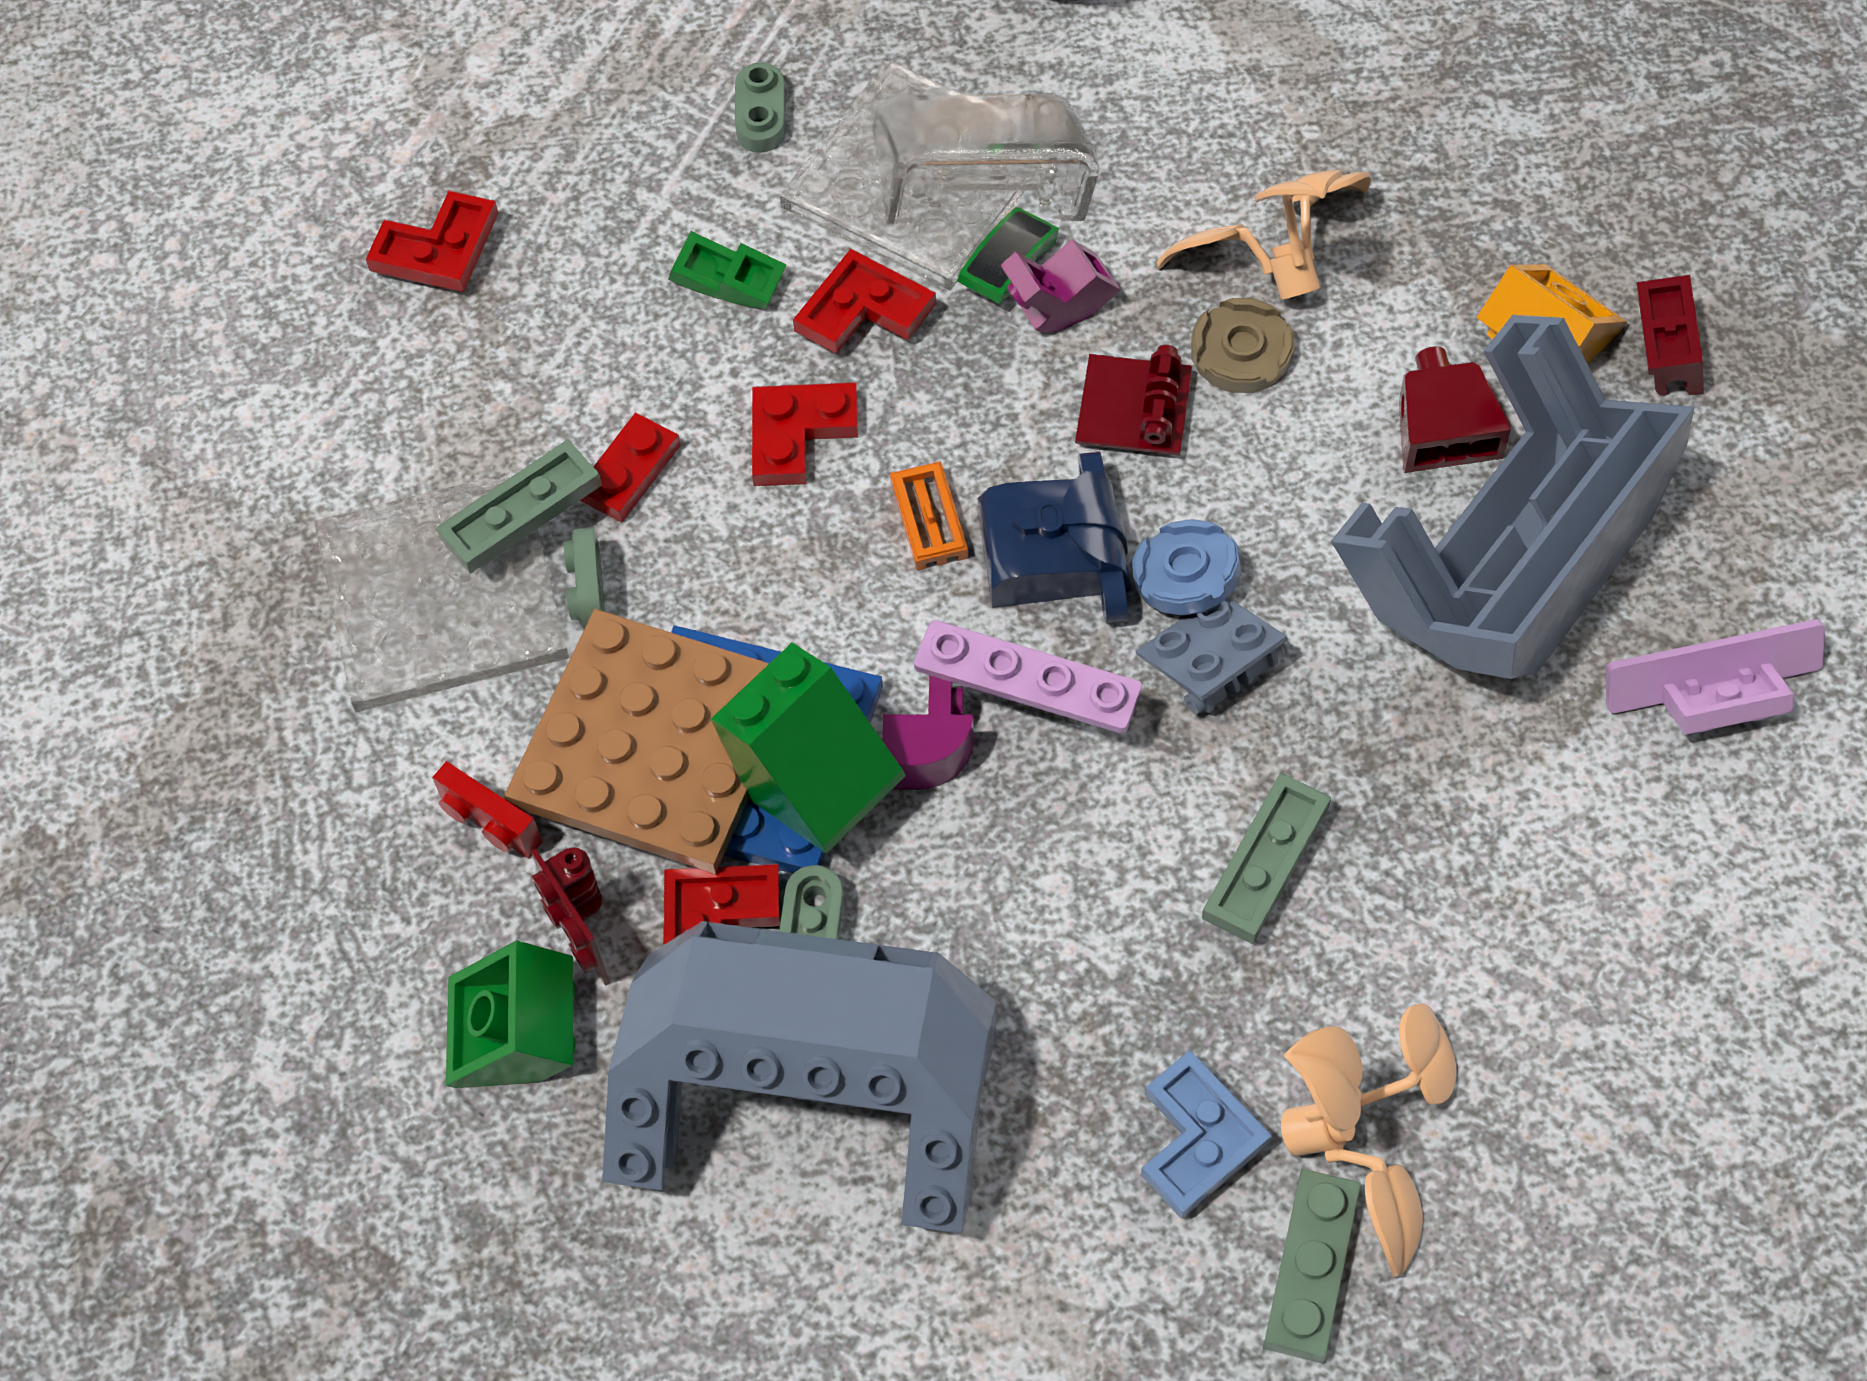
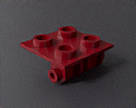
(1135, 402)
(568, 898)

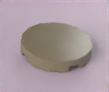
(1242, 345)

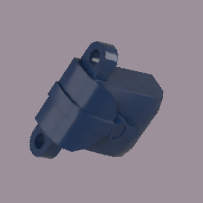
(1056, 541)

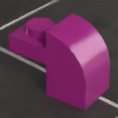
(1061, 290)
(931, 745)

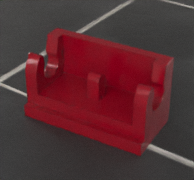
(1671, 333)

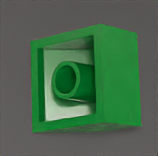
(510, 1018)

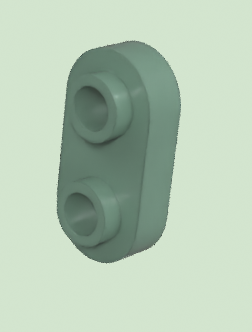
(762, 98)
(584, 559)
(809, 920)

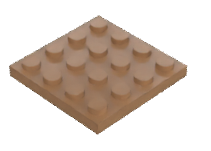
(635, 745)

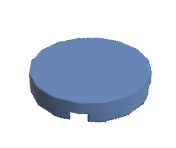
(1186, 567)

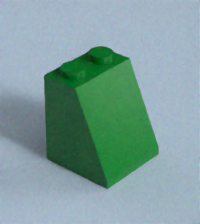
(806, 748)

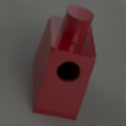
(1449, 415)

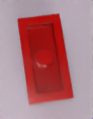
(631, 466)
(501, 821)

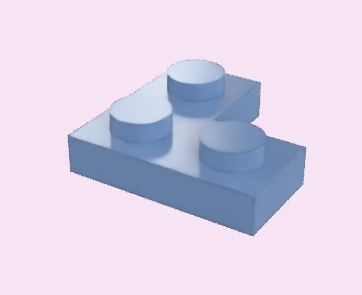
(1214, 1137)

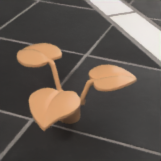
(1292, 261)
(1333, 1073)

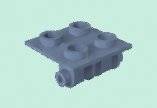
(1214, 652)

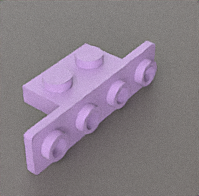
(1028, 676)
(1719, 679)

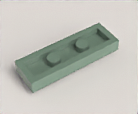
(519, 506)
(1266, 858)
(1312, 1266)

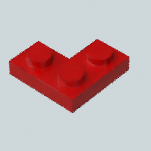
(438, 255)
(858, 291)
(791, 415)
(731, 896)

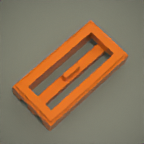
(938, 551)

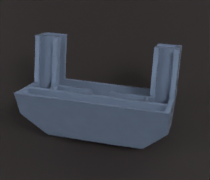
(1540, 527)
(809, 1025)

